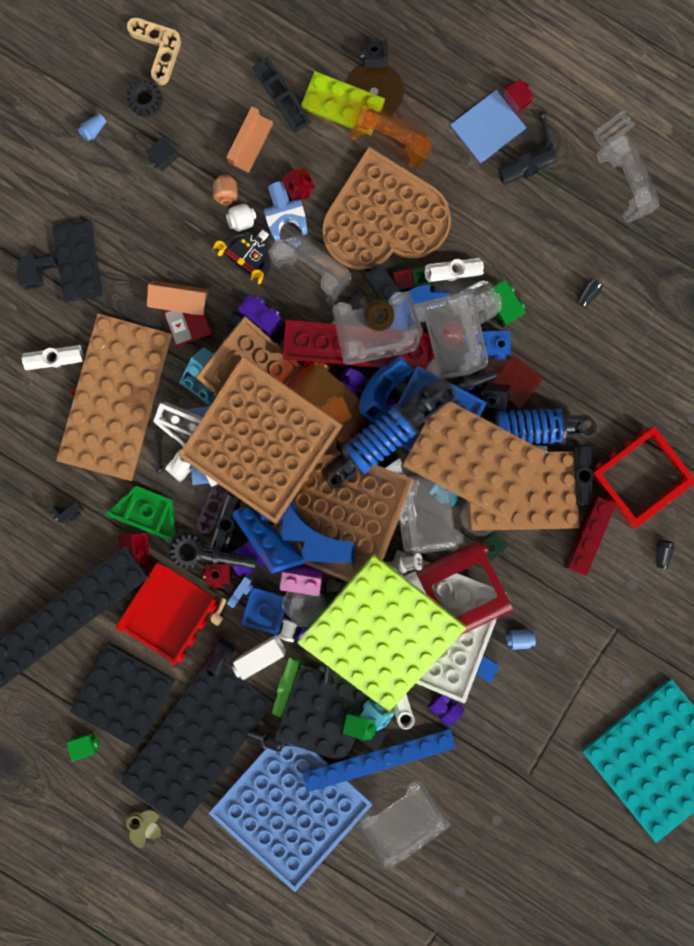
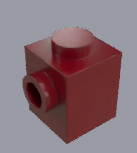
(518, 95)

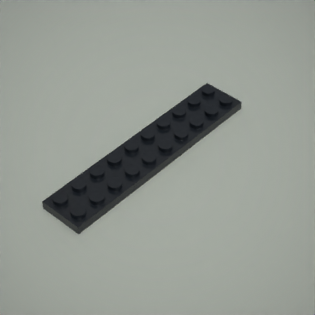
(69, 613)

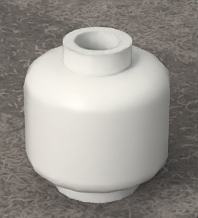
(240, 217)

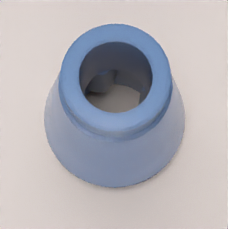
(91, 127)

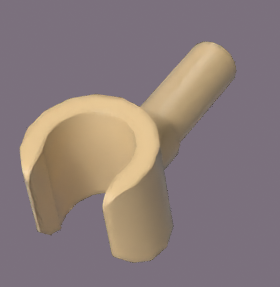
(216, 618)

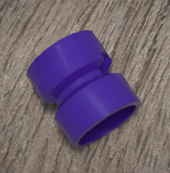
(352, 379)
(448, 709)

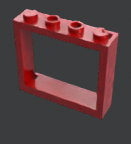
(661, 501)

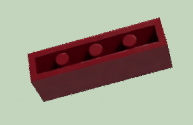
(590, 536)

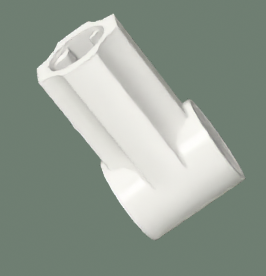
(178, 467)
(402, 708)

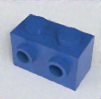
(497, 344)

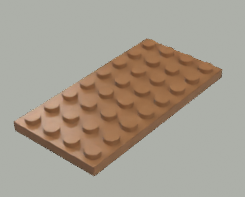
(114, 397)

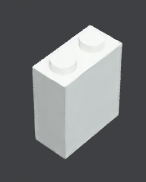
(259, 657)

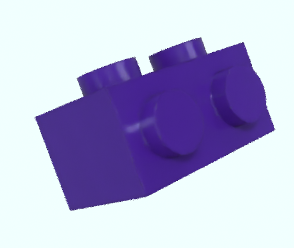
(264, 318)

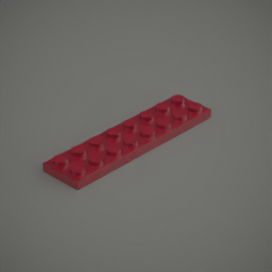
(320, 343)

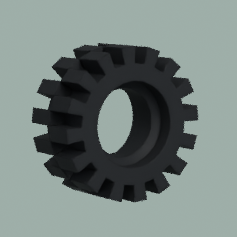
(139, 88)
(177, 542)

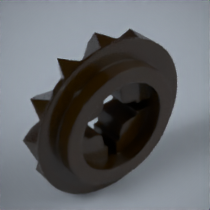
(388, 315)

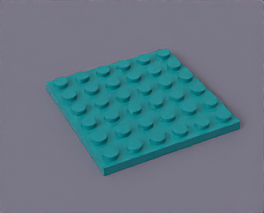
(651, 759)

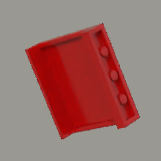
(167, 613)

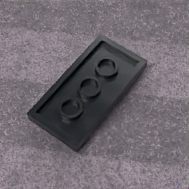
(77, 261)

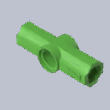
(286, 684)

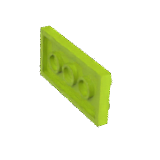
(337, 99)

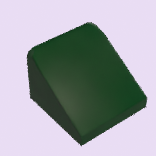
(419, 278)

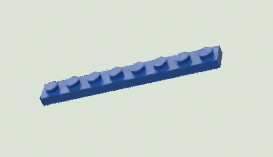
(378, 760)

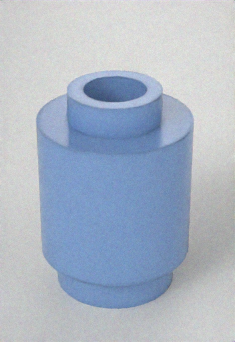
(520, 639)

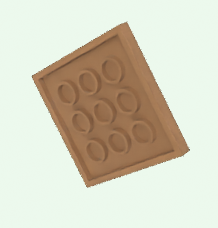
(248, 342)

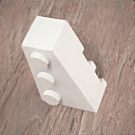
(177, 422)

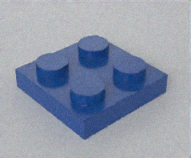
(264, 611)

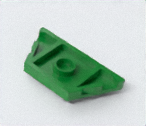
(147, 512)

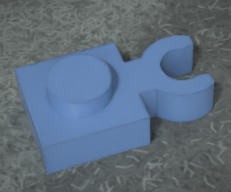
(243, 588)

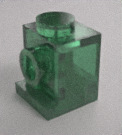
(498, 542)

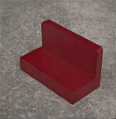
(138, 546)

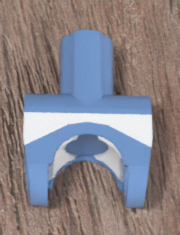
(283, 211)

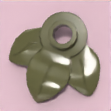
(145, 829)

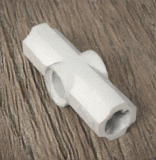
(444, 270)
(41, 359)

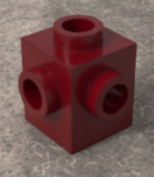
(298, 183)
(224, 571)

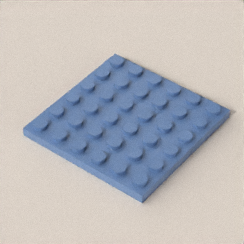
(284, 822)

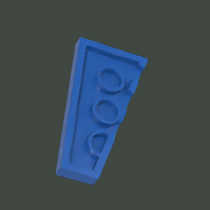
(274, 551)

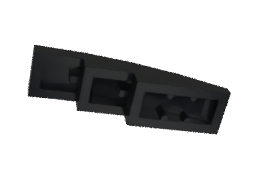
(281, 95)

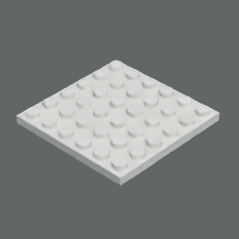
(458, 665)

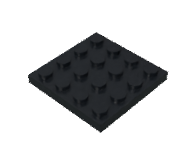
(122, 695)
(318, 713)

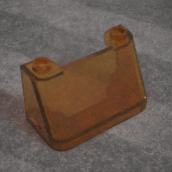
(416, 138)
(333, 398)

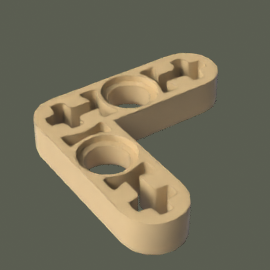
(161, 41)

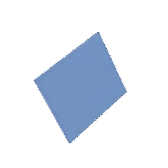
(488, 126)

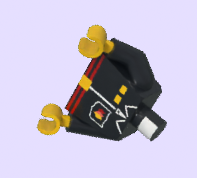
(248, 253)

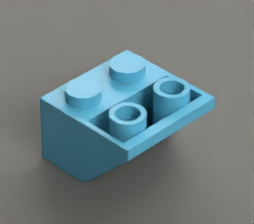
(193, 368)

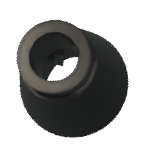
(589, 292)
(664, 553)

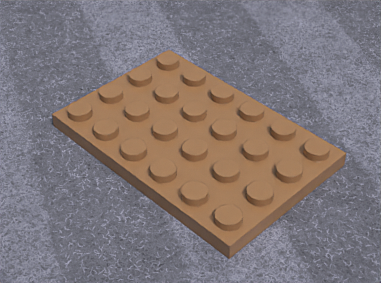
(474, 460)
(545, 504)

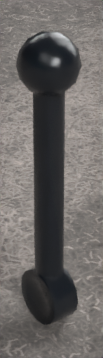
(542, 115)
(158, 437)

